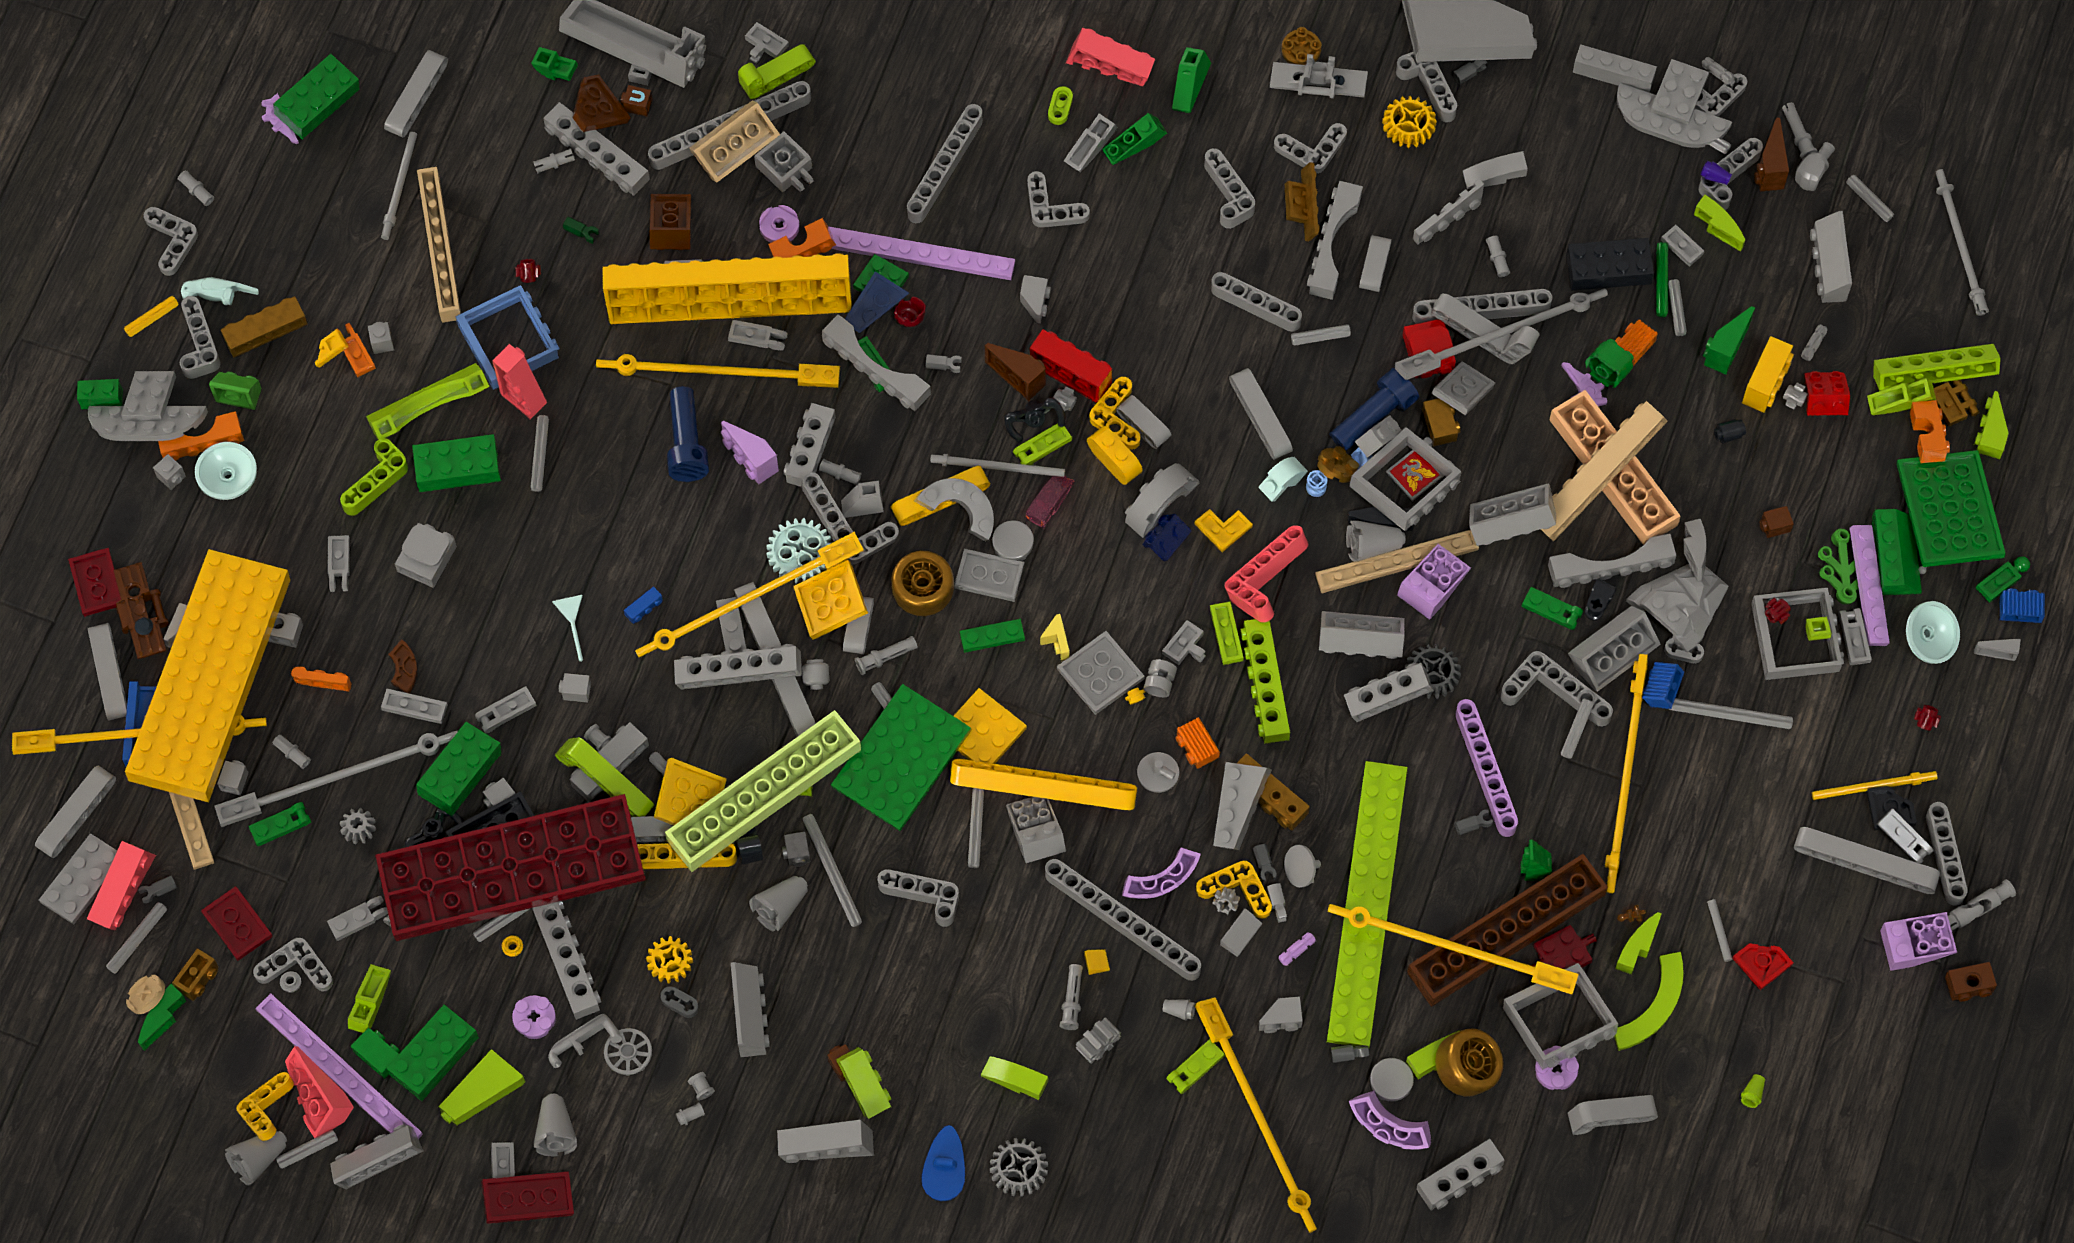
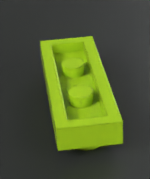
(1226, 633)

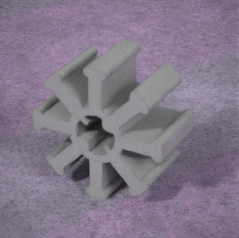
(1098, 1040)

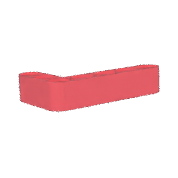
(1246, 582)

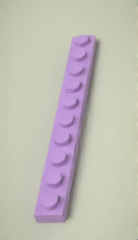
(923, 253)
(333, 1065)

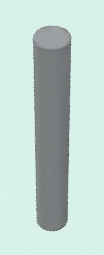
(1719, 930)

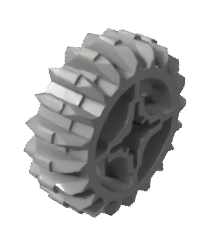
(1010, 1171)

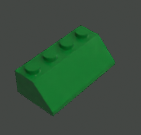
(1896, 552)

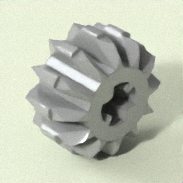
(363, 830)

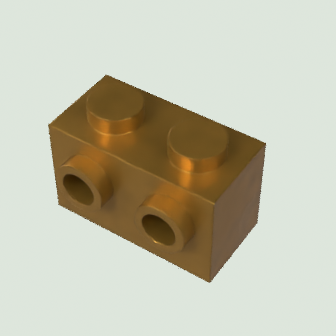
(1440, 421)
(196, 974)

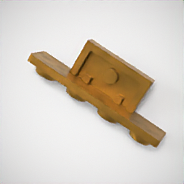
(1302, 203)

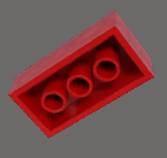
(1072, 366)

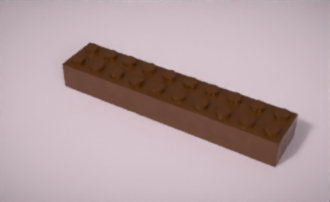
(1509, 928)

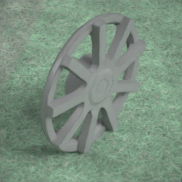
(628, 1052)

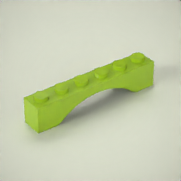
(398, 414)

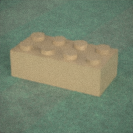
(734, 141)

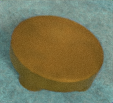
(1299, 44)

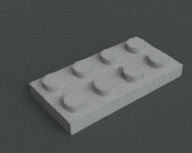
(79, 879)

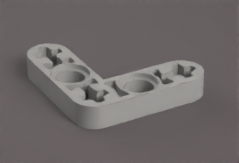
(1710, 101)
(1310, 154)
(1044, 208)
(178, 237)
(293, 958)

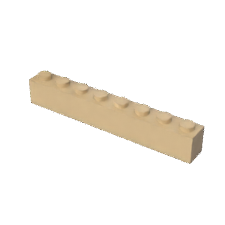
(439, 244)
(1604, 466)

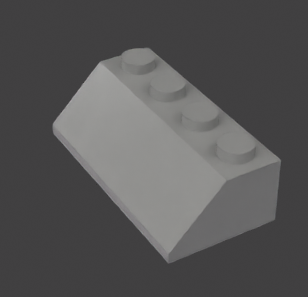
(1831, 258)
(1512, 515)
(1361, 634)
(1614, 648)
(748, 1010)
(375, 1157)

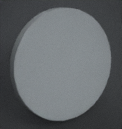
(1158, 772)
(1300, 866)

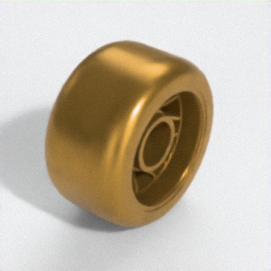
(919, 569)
(1469, 1062)

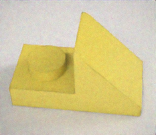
(1056, 634)

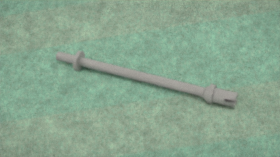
(1976, 294)

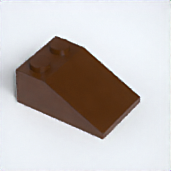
(1773, 165)
(670, 221)
(1017, 368)

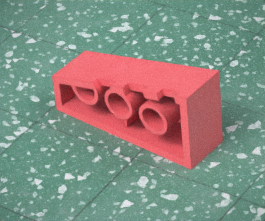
(1110, 57)
(518, 382)
(120, 885)

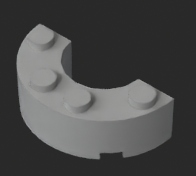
(968, 496)
(1157, 496)

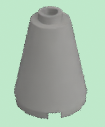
(1372, 540)
(778, 902)
(554, 1128)
(254, 1156)

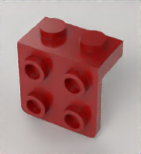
(1827, 393)

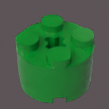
(1610, 363)

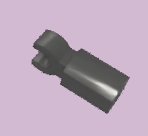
(1469, 70)
(1472, 823)
(1264, 861)
(158, 888)
(1348, 1052)

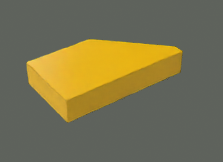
(331, 347)

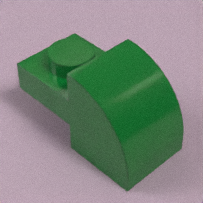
(552, 65)

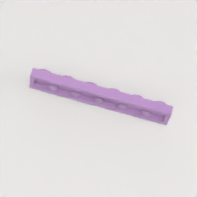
(1869, 585)

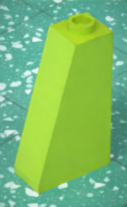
(480, 1088)

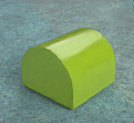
(1818, 628)

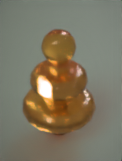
(1631, 915)

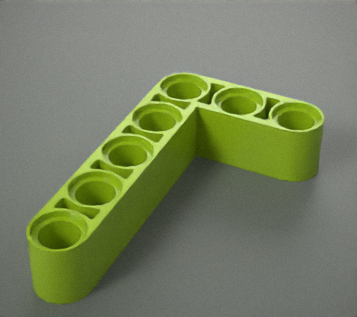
(580, 754)

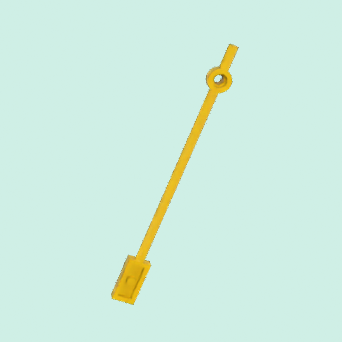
(807, 375)
(829, 556)
(1637, 688)
(46, 740)
(1542, 974)
(1219, 1031)

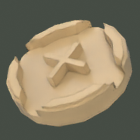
(145, 994)

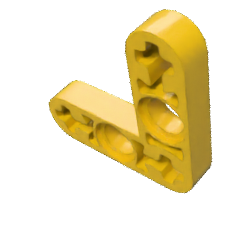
(1108, 412)
(1243, 881)
(276, 1087)

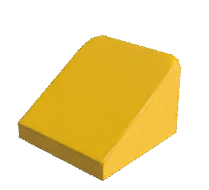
(1096, 961)

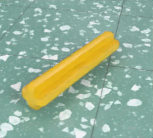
(151, 316)

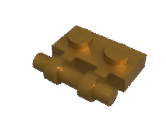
(1952, 409)

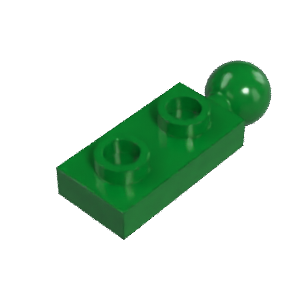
(2003, 578)

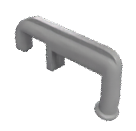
(580, 1035)

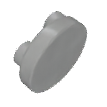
(1013, 540)
(1391, 1079)

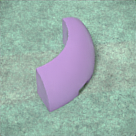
(1165, 881)
(1387, 1126)

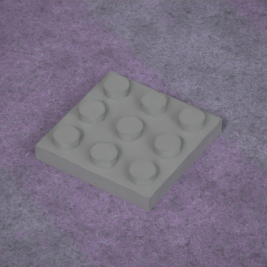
(1100, 672)

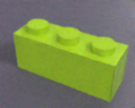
(864, 1082)

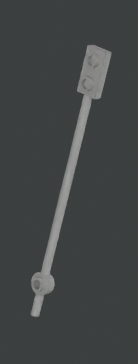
(1429, 361)
(249, 804)

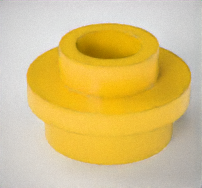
(1135, 696)
(512, 940)

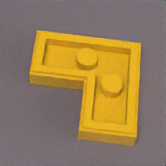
(1223, 533)

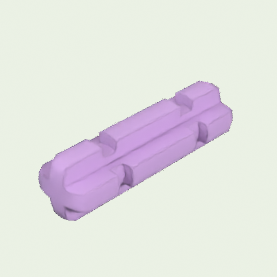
(1297, 949)

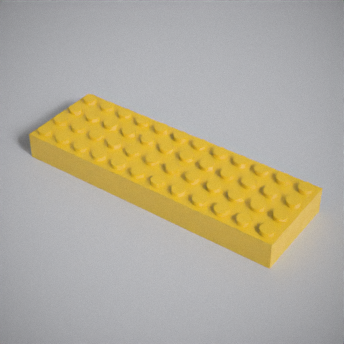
(727, 289)
(208, 676)

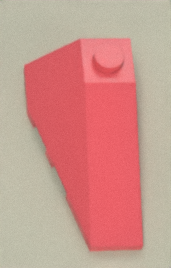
(321, 1097)

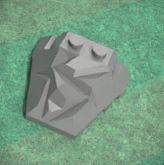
(1682, 603)

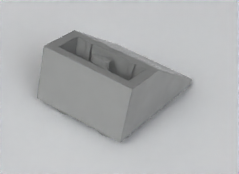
(1036, 828)

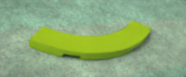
(1660, 1009)

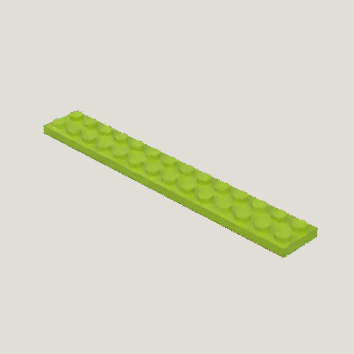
(1368, 888)

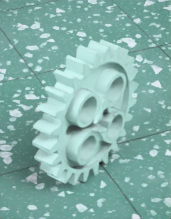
(807, 534)

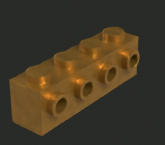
(264, 326)
(1279, 799)

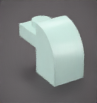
(1282, 475)

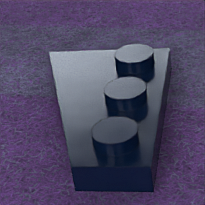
(874, 301)

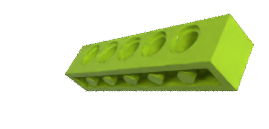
(1937, 366)
(1279, 729)

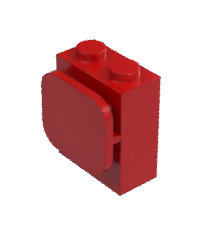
(1429, 336)

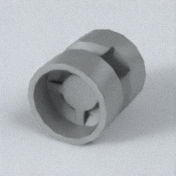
(1160, 678)

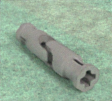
(1992, 898)

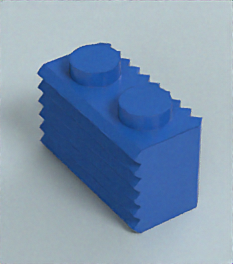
(2022, 606)
(1663, 685)

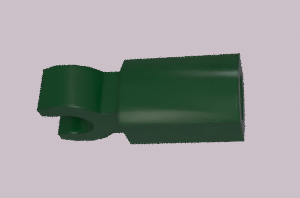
(580, 229)

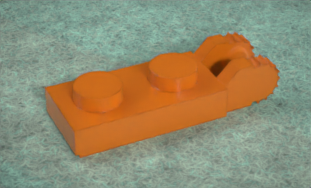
(357, 353)
(321, 679)

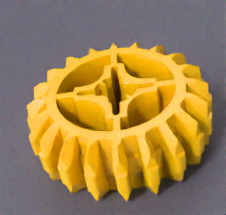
(1410, 114)

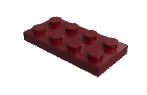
(527, 1197)

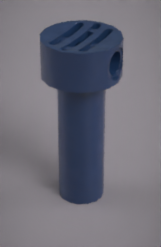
(1393, 393)
(687, 458)

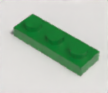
(992, 635)

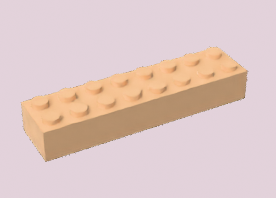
(1632, 489)

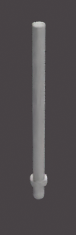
(945, 459)

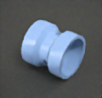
(1315, 487)

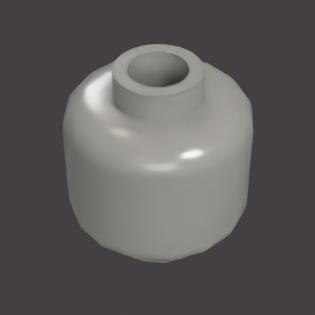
(815, 674)

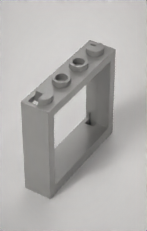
(1404, 520)
(1797, 597)
(1537, 992)

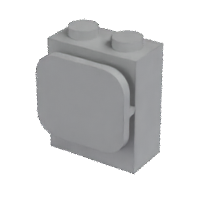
(425, 554)

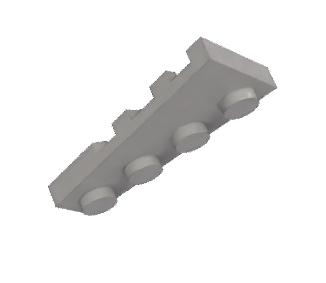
(1449, 213)

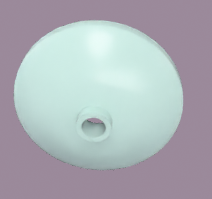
(224, 460)
(1940, 630)

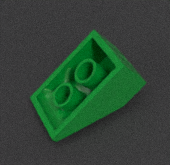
(1723, 347)

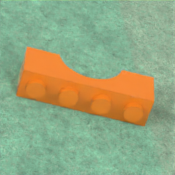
(225, 429)

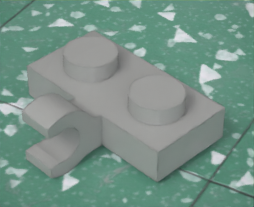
(765, 41)
(1185, 642)

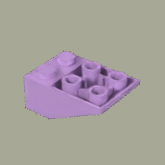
(750, 451)
(1433, 581)
(1917, 940)

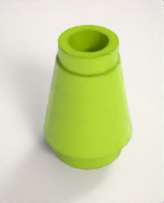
(1753, 1092)

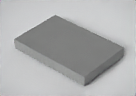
(1463, 388)
(989, 575)

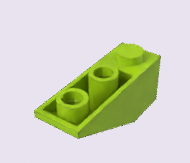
(1995, 431)

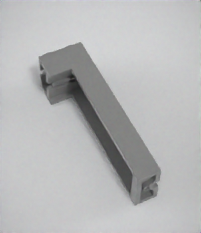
(635, 40)

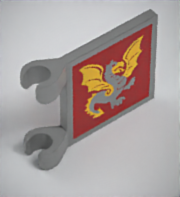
(1414, 473)

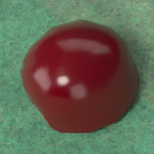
(910, 312)

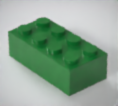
(316, 96)
(456, 463)
(458, 768)
(432, 1053)

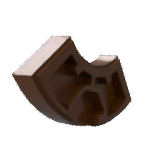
(405, 665)

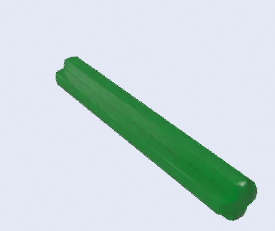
(1662, 280)

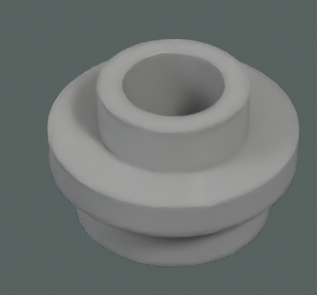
(290, 987)

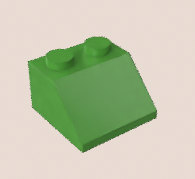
(235, 390)

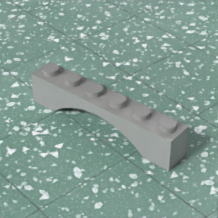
(1345, 205)
(906, 387)
(1571, 569)

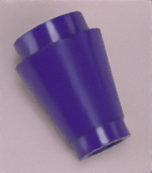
(1714, 172)

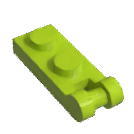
(1042, 444)
(1196, 1066)

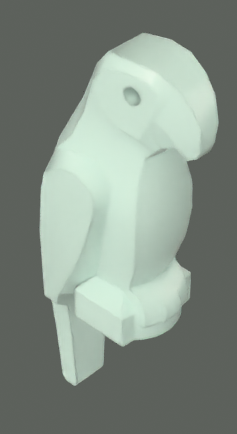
(215, 289)

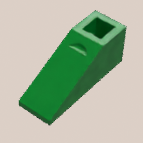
(1190, 78)
(1135, 139)
(1535, 862)

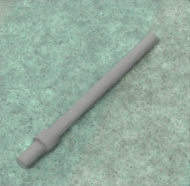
(389, 218)

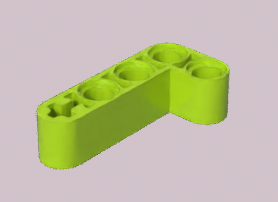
(775, 72)
(370, 480)

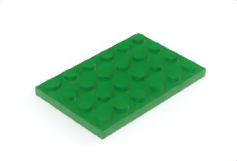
(1951, 509)
(901, 757)

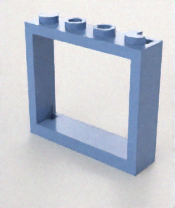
(493, 306)

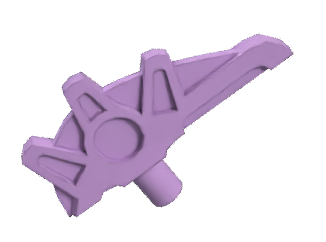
(277, 124)
(1584, 382)

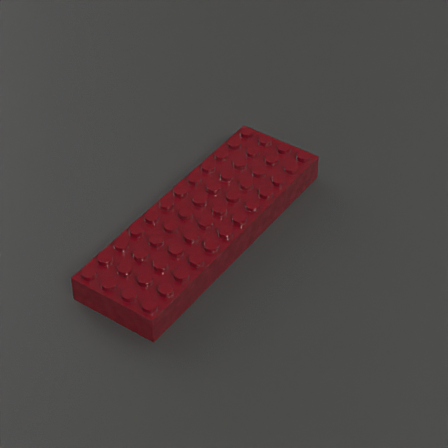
(510, 867)

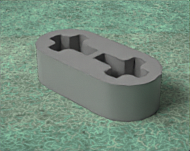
(1682, 654)

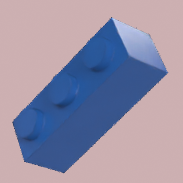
(643, 605)

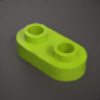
(1060, 107)

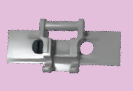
(1340, 81)

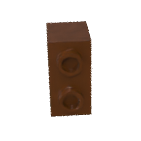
(1980, 974)

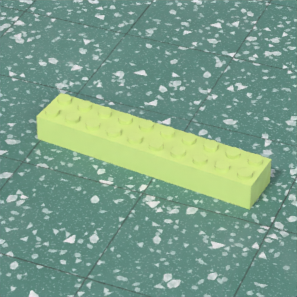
(763, 791)

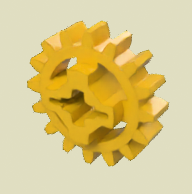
(676, 964)

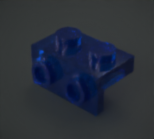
(1167, 536)

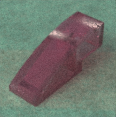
(1049, 500)

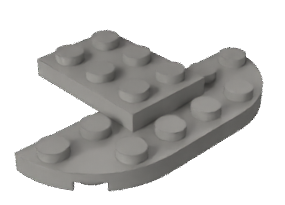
(1672, 111)
(146, 412)

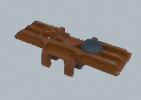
(133, 613)

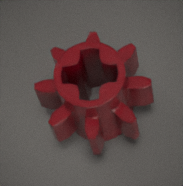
(527, 270)
(1777, 610)
(1927, 717)

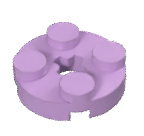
(776, 215)
(525, 1008)
(1558, 1080)

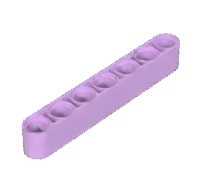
(1486, 777)

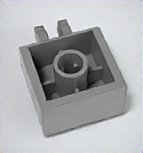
(784, 163)

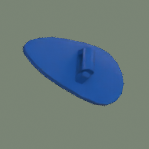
(944, 1166)

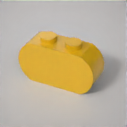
(1114, 455)

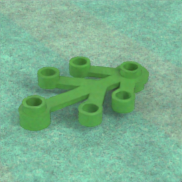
(1841, 568)

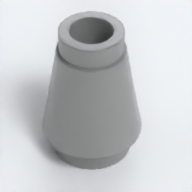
(1180, 1008)

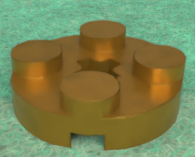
(1337, 464)

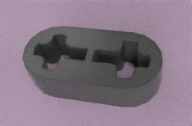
(676, 1005)

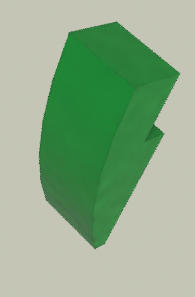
(160, 1017)

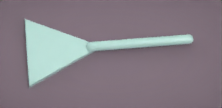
(569, 608)

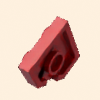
(1762, 963)

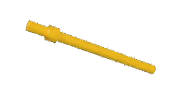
(1914, 779)

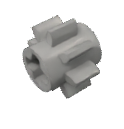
(1795, 395)
(1066, 398)
(1226, 900)

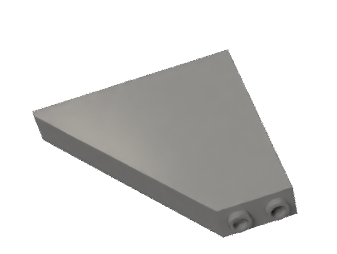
(1467, 30)

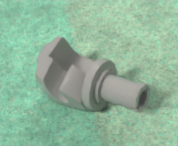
(1813, 167)

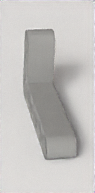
(1473, 325)
(842, 525)
(1556, 685)

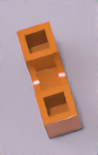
(818, 241)
(1928, 417)

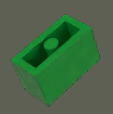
(99, 393)
(375, 1051)

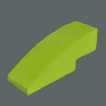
(1719, 223)
(1900, 397)
(1638, 944)
(368, 998)
(1423, 1060)
(1015, 1077)

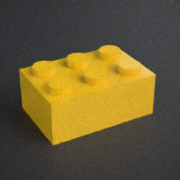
(1768, 375)

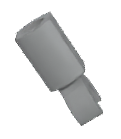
(942, 362)
(1277, 900)

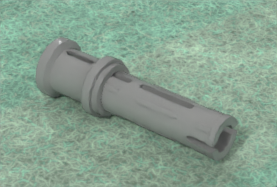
(1802, 139)
(877, 658)
(1071, 1006)

